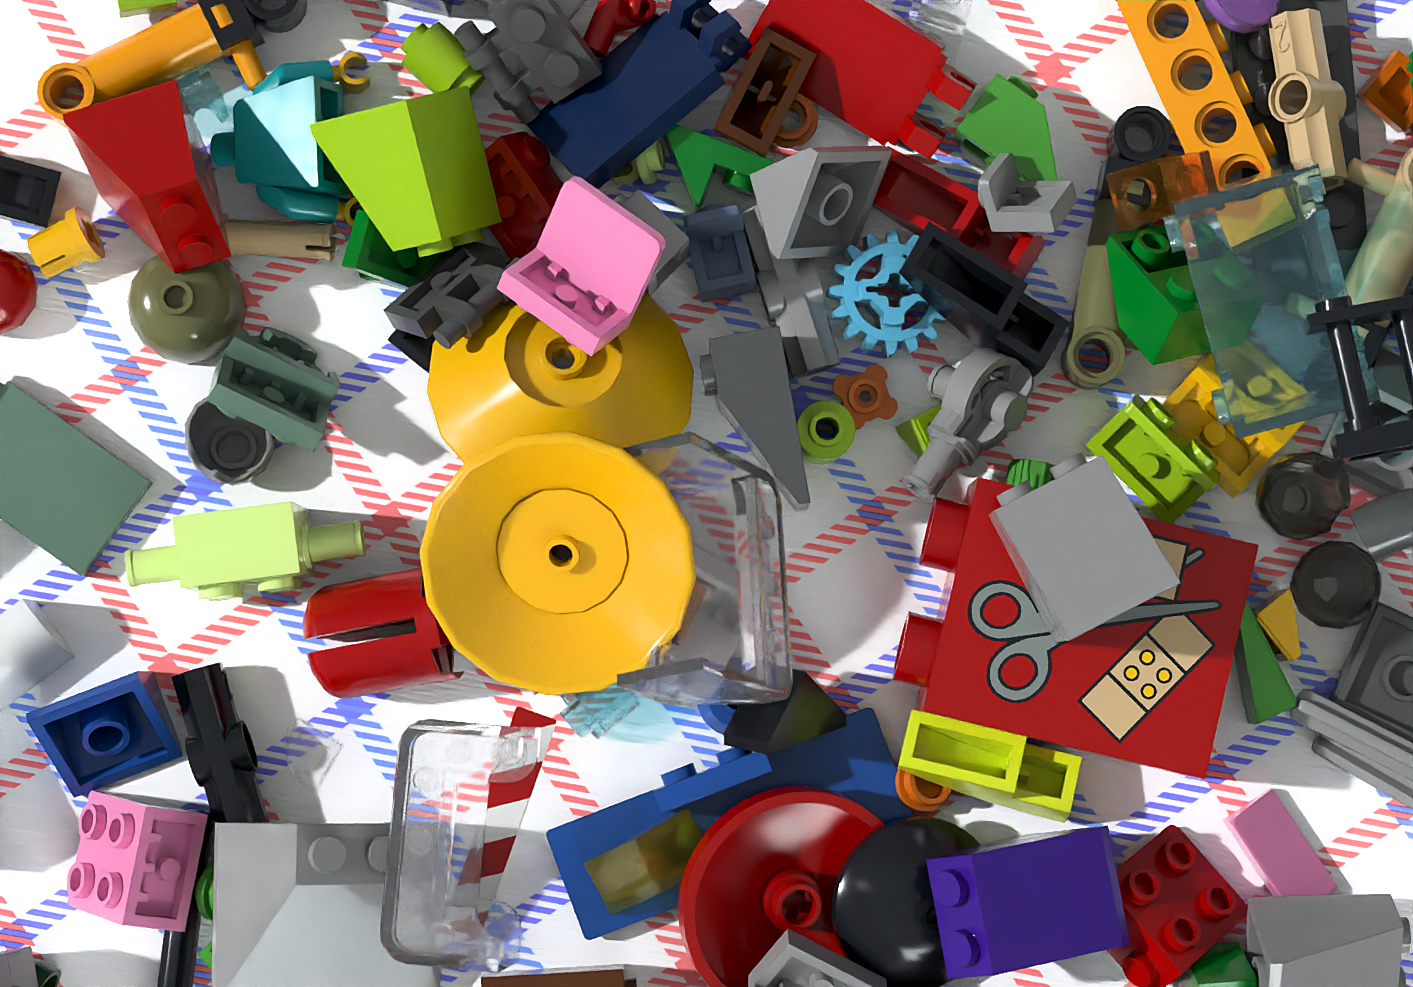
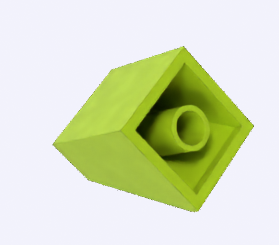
(416, 169)

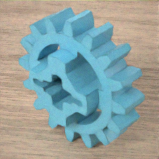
(862, 294)

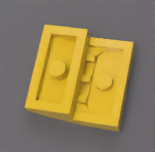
(1196, 418)

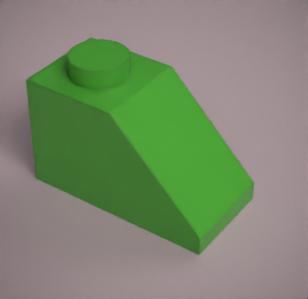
(1012, 122)

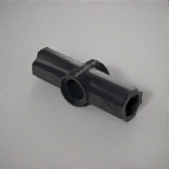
(219, 745)

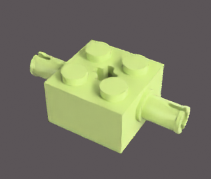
(242, 548)

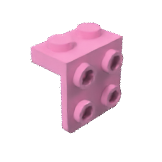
(586, 267)

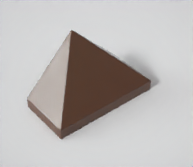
(763, 92)

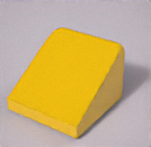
(1279, 625)

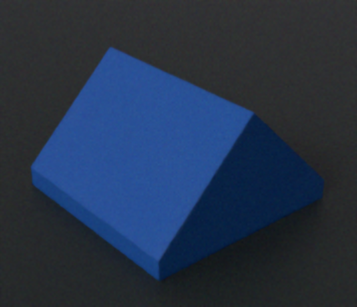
(107, 732)

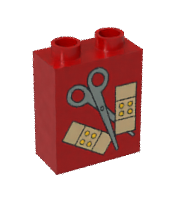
(1127, 690)

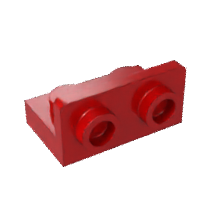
(523, 189)

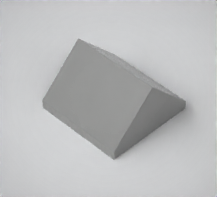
(818, 199)

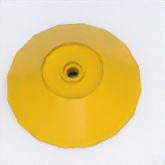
(508, 386)
(548, 618)

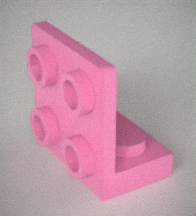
(136, 862)

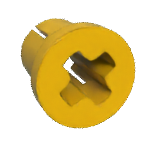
(66, 243)

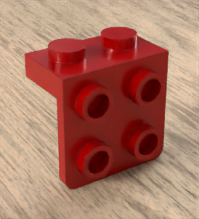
(1172, 909)

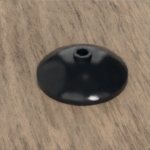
(885, 898)

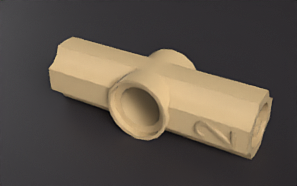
(1306, 95)

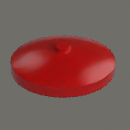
(765, 872)

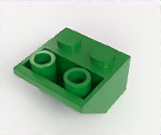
(1155, 296)

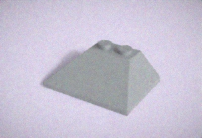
(303, 907)

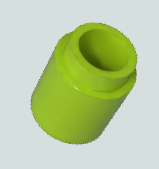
(438, 60)
(821, 451)

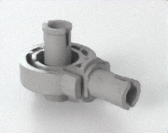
(971, 416)

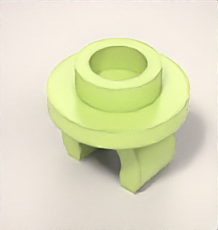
(643, 166)

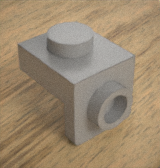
(1023, 205)

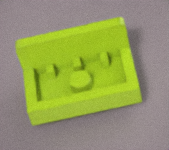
(1155, 458)

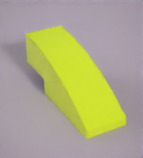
(990, 765)

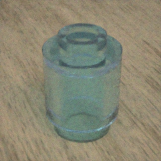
(598, 710)

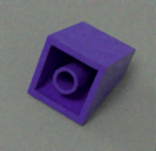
(1027, 901)

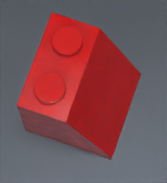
(154, 173)

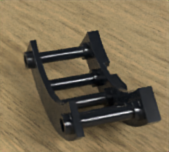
(1363, 433)

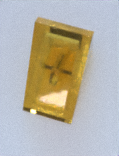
(645, 862)

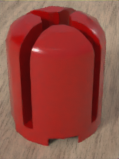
(384, 662)

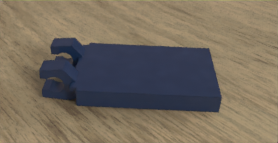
(642, 90)

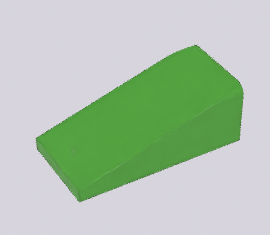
(1260, 677)

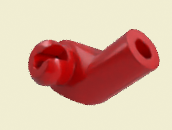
(613, 17)

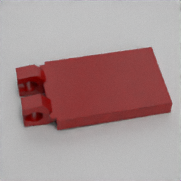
(870, 67)

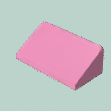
(1278, 848)

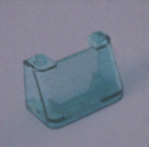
(1258, 268)

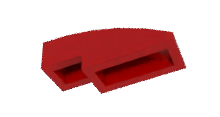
(921, 195)

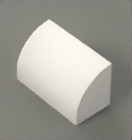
(28, 650)

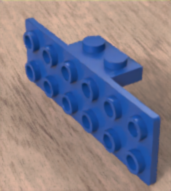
(844, 760)

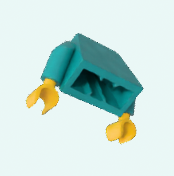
(275, 143)

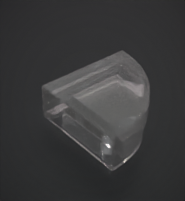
(310, 753)

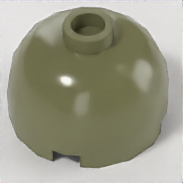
(186, 313)

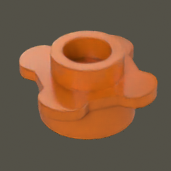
(870, 381)

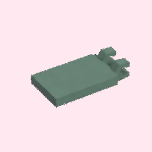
(61, 482)

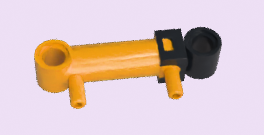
(171, 51)

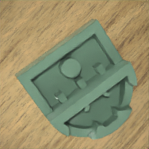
(275, 386)

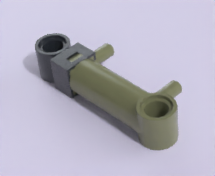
(1094, 309)

